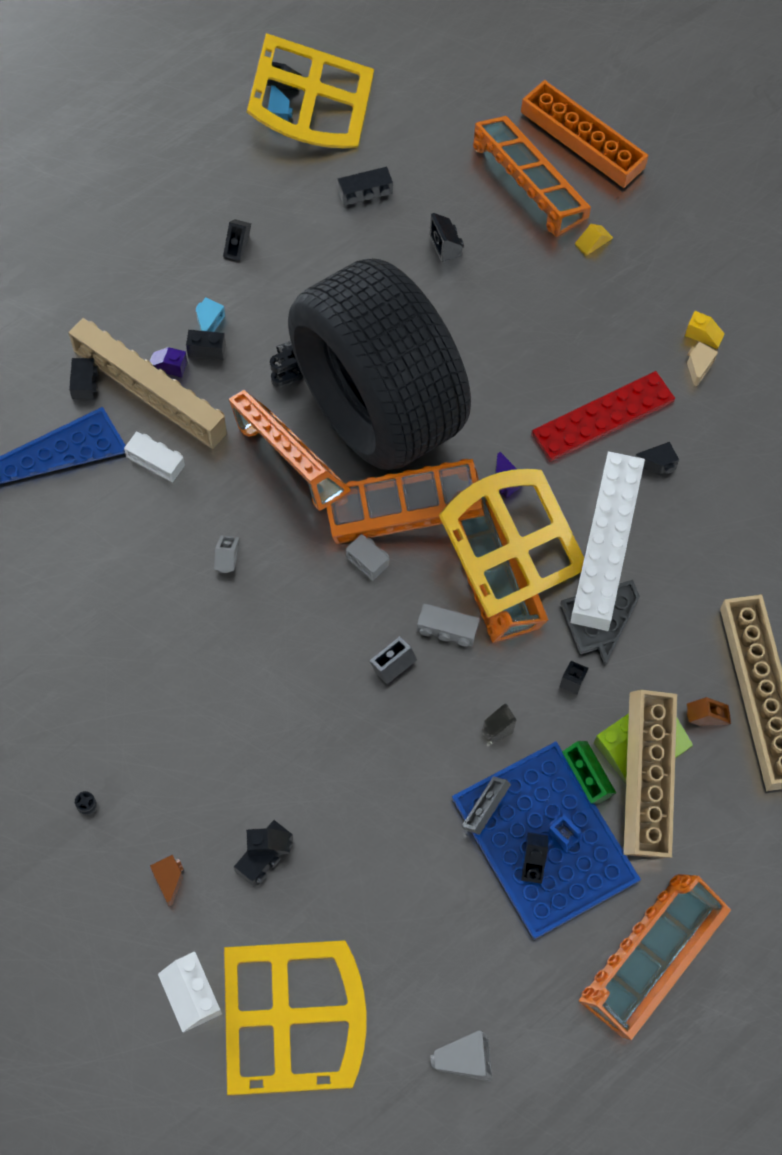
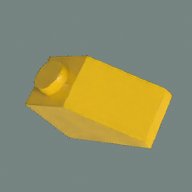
(704, 330)

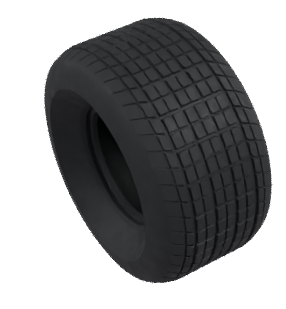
(380, 363)

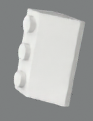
(189, 992)

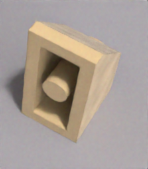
(700, 361)

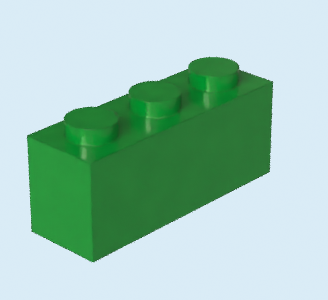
(589, 772)

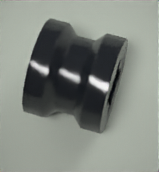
(82, 800)

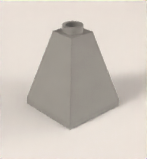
(465, 1057)

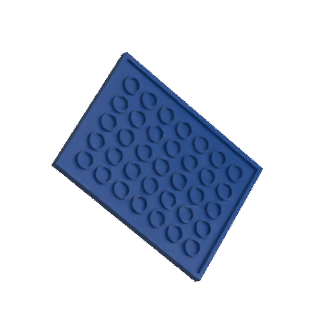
(573, 880)

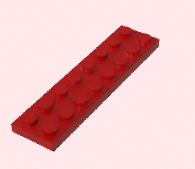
(603, 416)

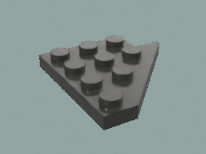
(590, 638)

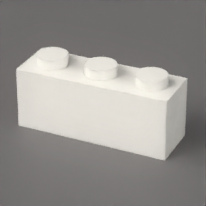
(154, 456)

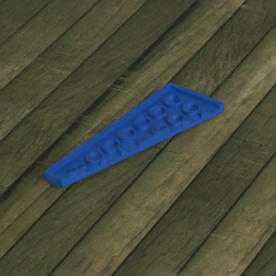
(73, 444)

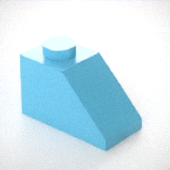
(209, 314)

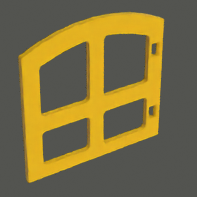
(312, 87)
(516, 546)
(282, 1016)

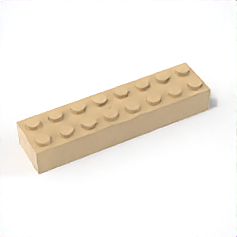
(650, 774)

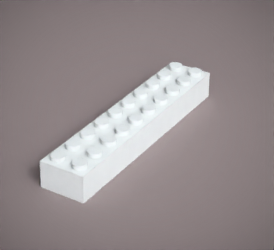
(607, 541)

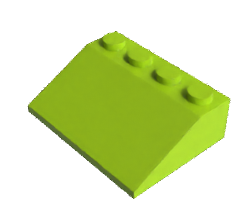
(614, 744)

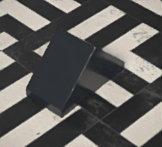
(573, 677)

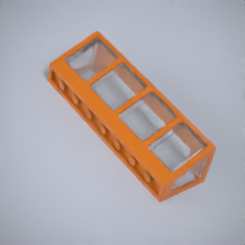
(401, 501)

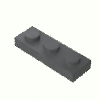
(486, 805)

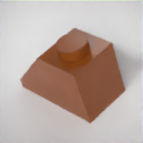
(708, 712)
(168, 877)

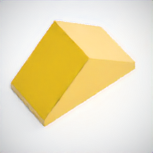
(592, 239)

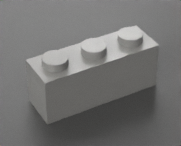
(447, 625)

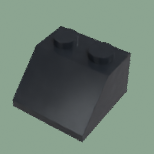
(445, 237)

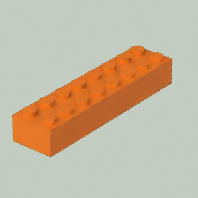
(584, 133)

